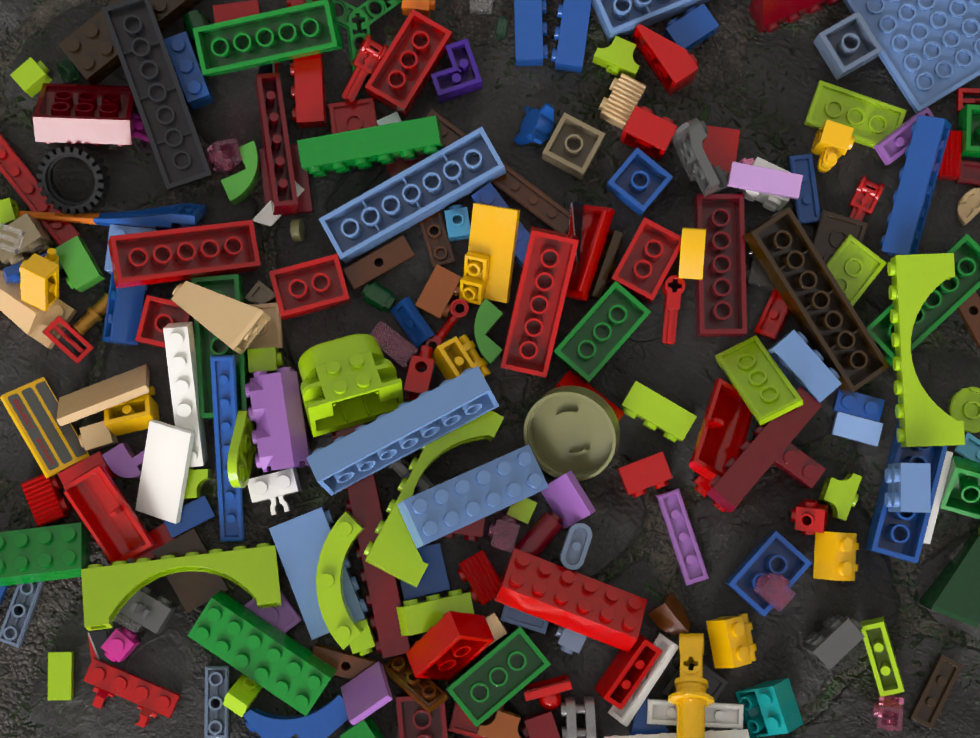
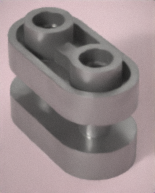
(570, 709)

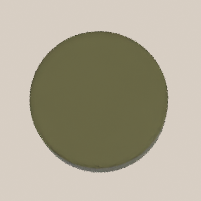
(297, 230)

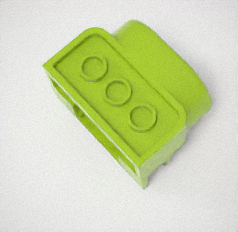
(347, 383)

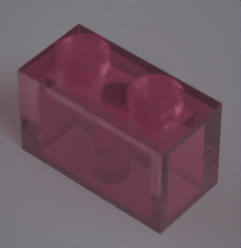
(394, 344)

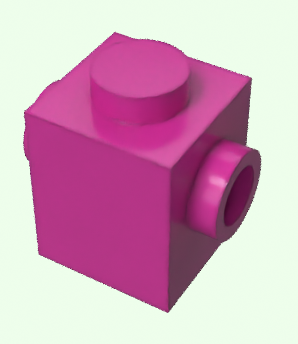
(120, 644)

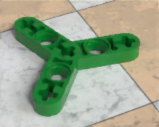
(364, 13)

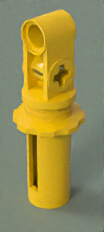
(691, 688)

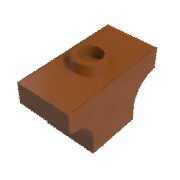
(502, 725)

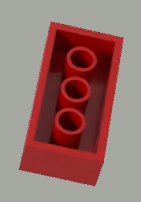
(409, 63)

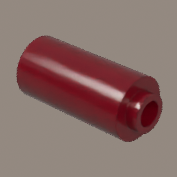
(540, 534)

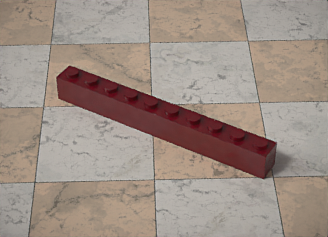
(383, 588)

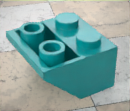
(769, 708)

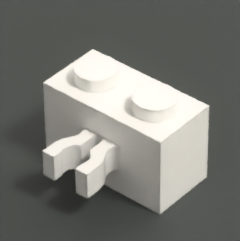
(273, 486)

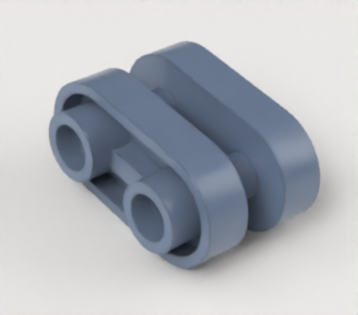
(575, 546)

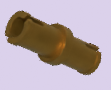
(92, 315)

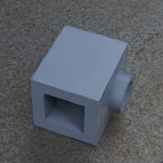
(569, 640)

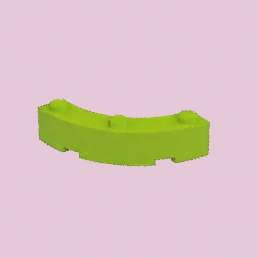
(330, 580)

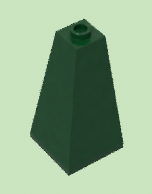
(958, 586)

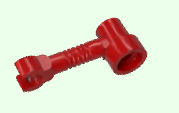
(452, 319)

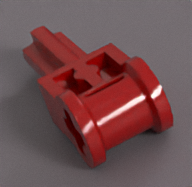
(365, 62)
(864, 198)
(671, 308)

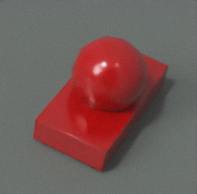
(548, 691)

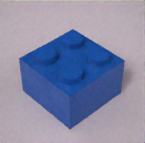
(638, 182)

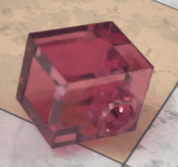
(224, 155)
(504, 533)
(774, 590)
(889, 713)

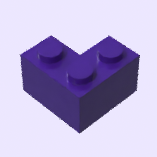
(461, 77)

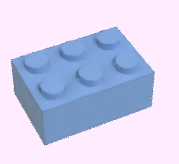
(804, 366)

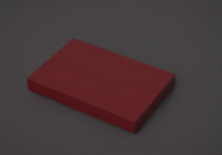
(300, 176)

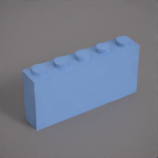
(299, 549)

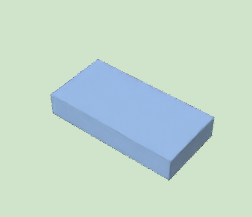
(856, 429)

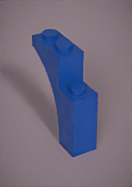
(316, 724)

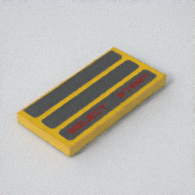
(35, 415)

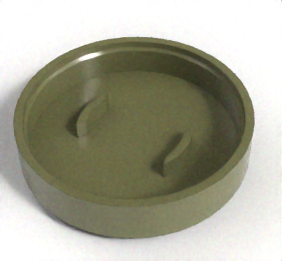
(572, 432)

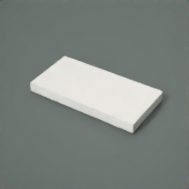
(164, 471)

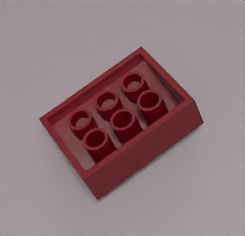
(772, 13)
(84, 114)

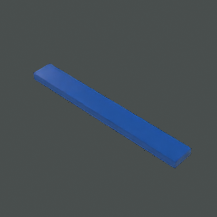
(225, 414)

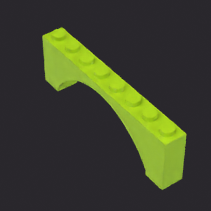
(919, 417)
(394, 546)
(110, 587)

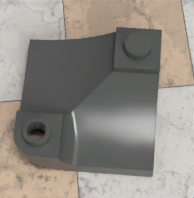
(688, 146)

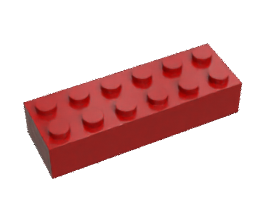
(183, 253)
(539, 301)
(571, 600)

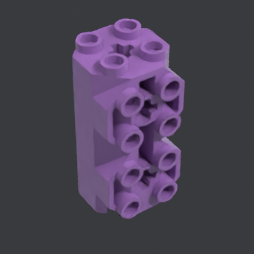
(279, 420)

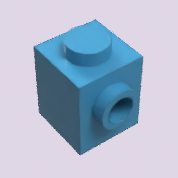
(457, 223)

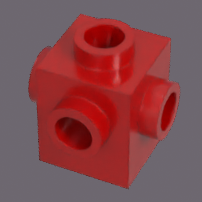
(810, 517)

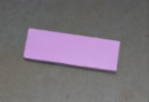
(765, 180)

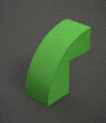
(242, 183)
(485, 320)

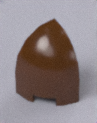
(670, 616)

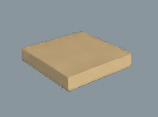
(271, 334)

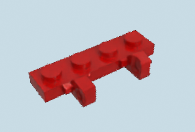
(113, 681)

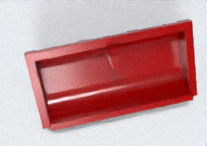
(594, 234)
(721, 432)
(107, 515)

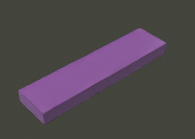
(682, 537)

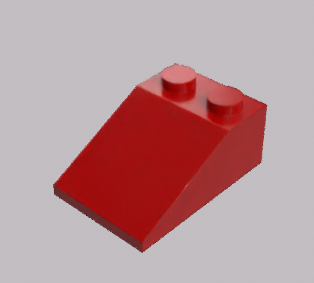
(666, 59)

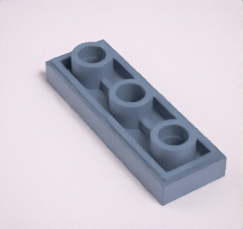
(16, 624)
(216, 717)

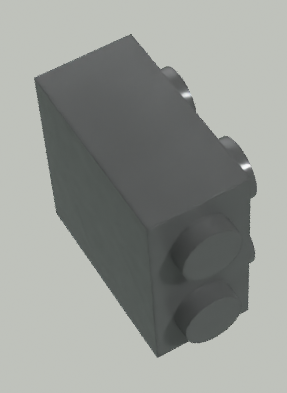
(833, 640)

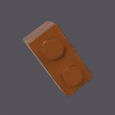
(439, 293)

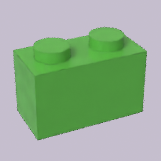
(79, 264)

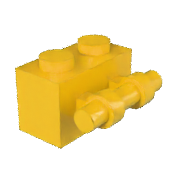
(831, 143)
(40, 279)
(458, 355)
(132, 414)
(835, 556)
(731, 641)

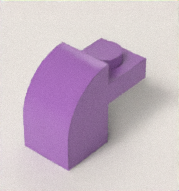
(124, 462)

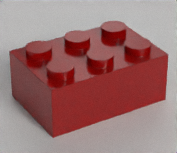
(647, 260)
(309, 287)
(449, 646)

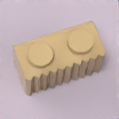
(622, 101)

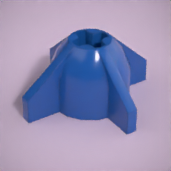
(536, 125)

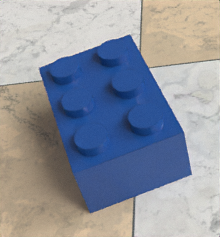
(773, 556)

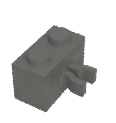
(149, 609)

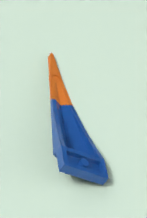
(157, 218)

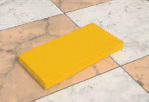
(495, 235)

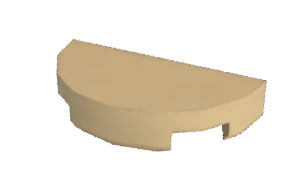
(968, 206)

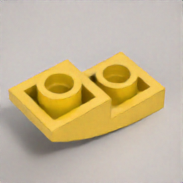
(692, 253)
(475, 278)

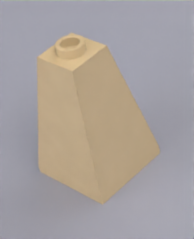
(225, 317)

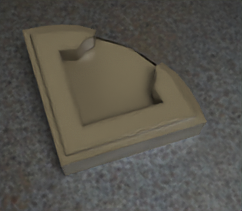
(260, 294)

